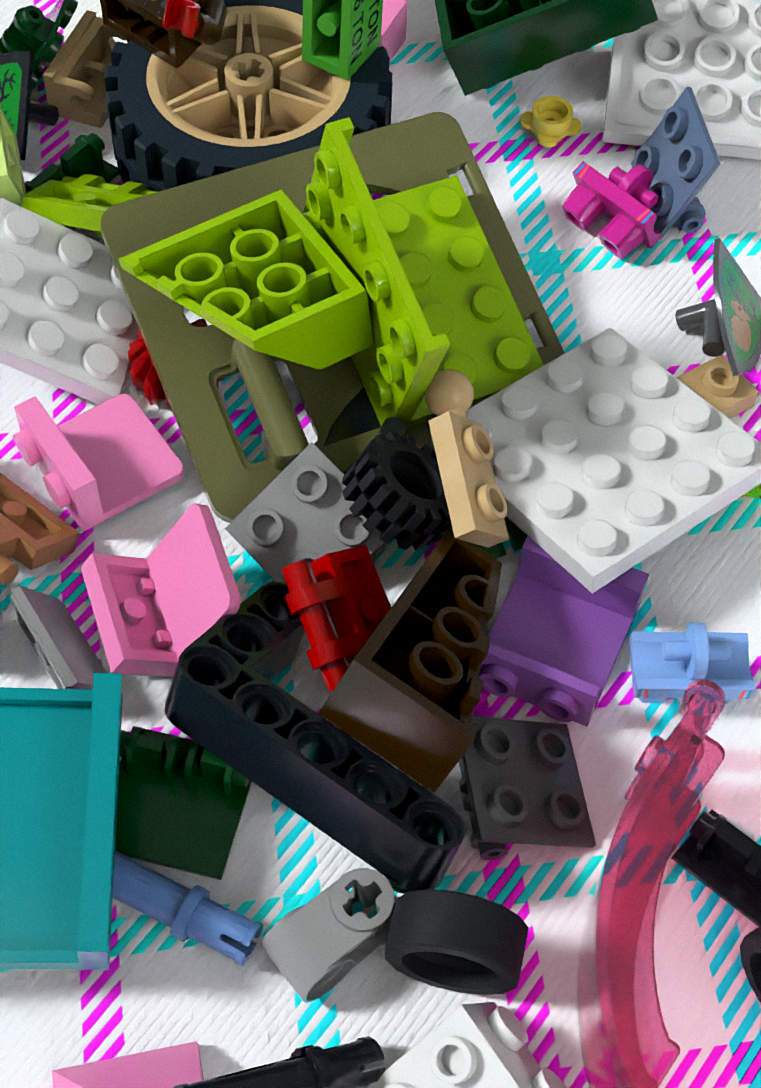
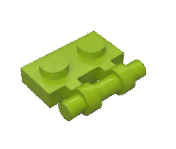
(80, 200)

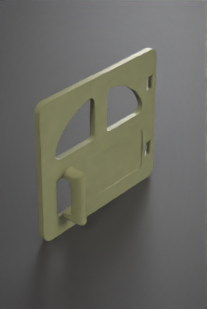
(195, 358)

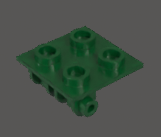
(38, 33)
(177, 803)

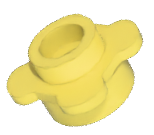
(551, 120)

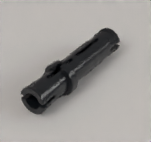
(309, 1068)

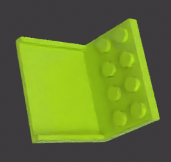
(427, 282)

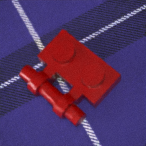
(353, 598)

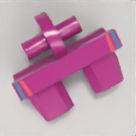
(621, 198)

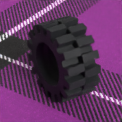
(398, 491)

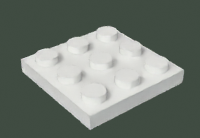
(61, 307)

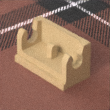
(77, 72)

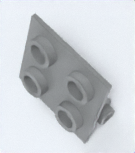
(302, 517)

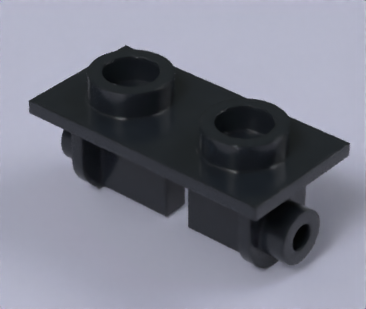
(724, 862)

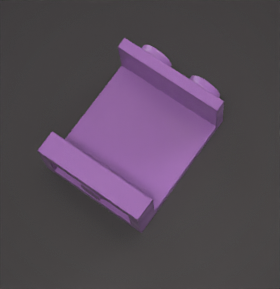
(558, 638)

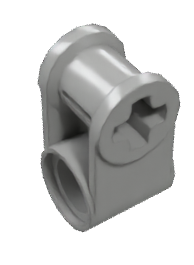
(324, 939)

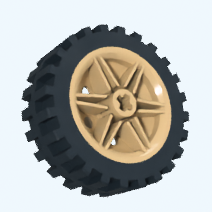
(234, 99)

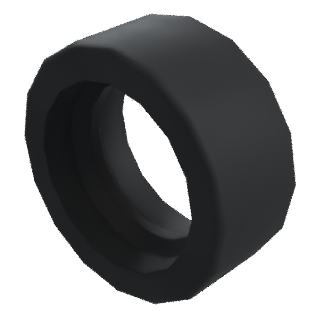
(456, 942)

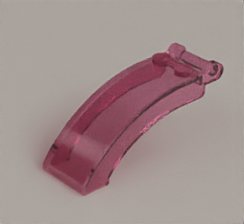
(616, 988)

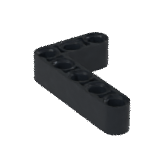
(297, 756)

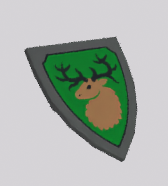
(731, 318)

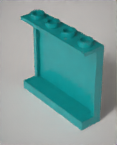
(58, 824)

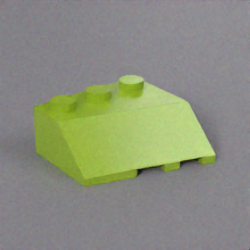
(263, 282)

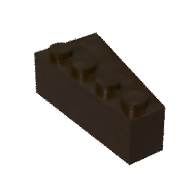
(420, 669)

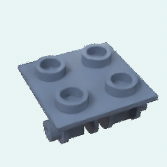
(681, 164)

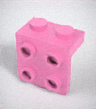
(98, 458)
(162, 602)

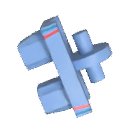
(671, 661)

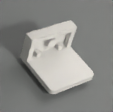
(471, 1049)

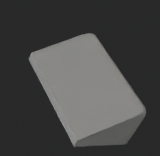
(56, 639)

